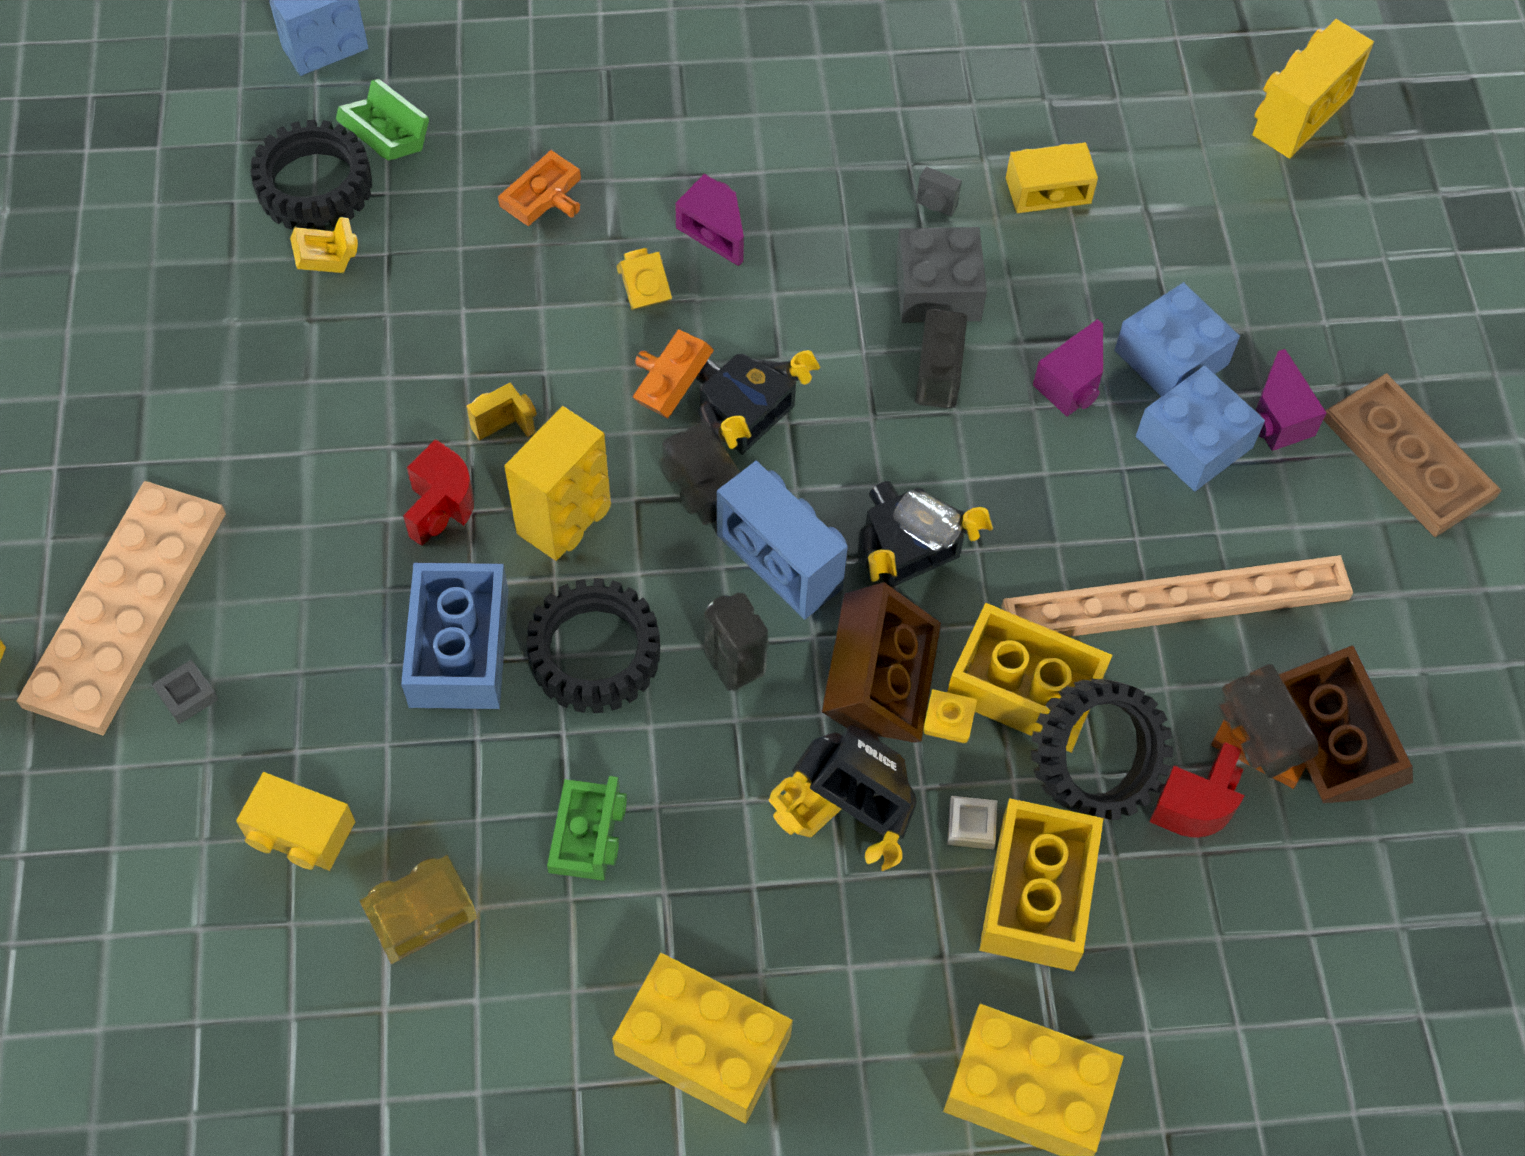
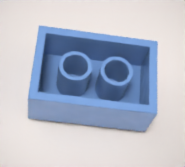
(781, 539)
(455, 636)

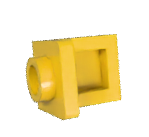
(324, 249)
(644, 278)
(500, 408)
(949, 716)
(806, 817)

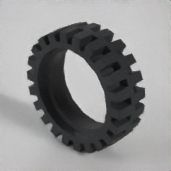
(305, 142)
(585, 600)
(1146, 764)

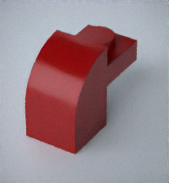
(445, 491)
(1200, 805)

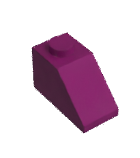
(712, 218)
(1073, 370)
(1288, 405)

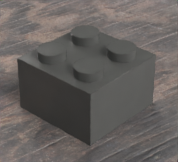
(940, 272)

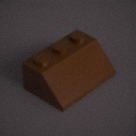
(882, 664)
(1355, 737)

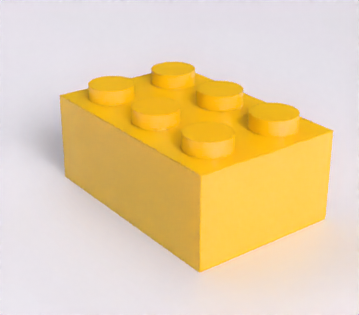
(1311, 87)
(559, 483)
(1021, 666)
(1042, 885)
(702, 1037)
(1033, 1084)

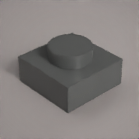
(938, 191)
(185, 692)

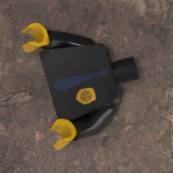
(750, 395)
(897, 554)
(860, 779)

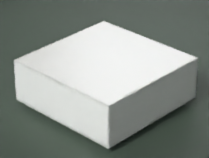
(972, 822)

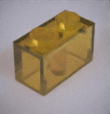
(418, 908)

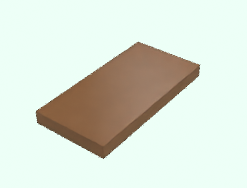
(1411, 455)

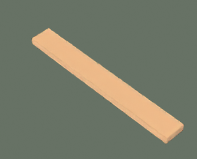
(1186, 597)

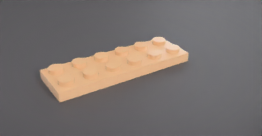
(122, 608)

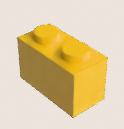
(1051, 177)
(295, 822)

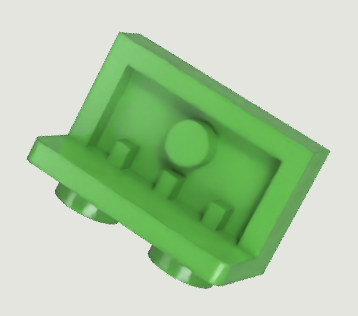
(385, 122)
(585, 828)

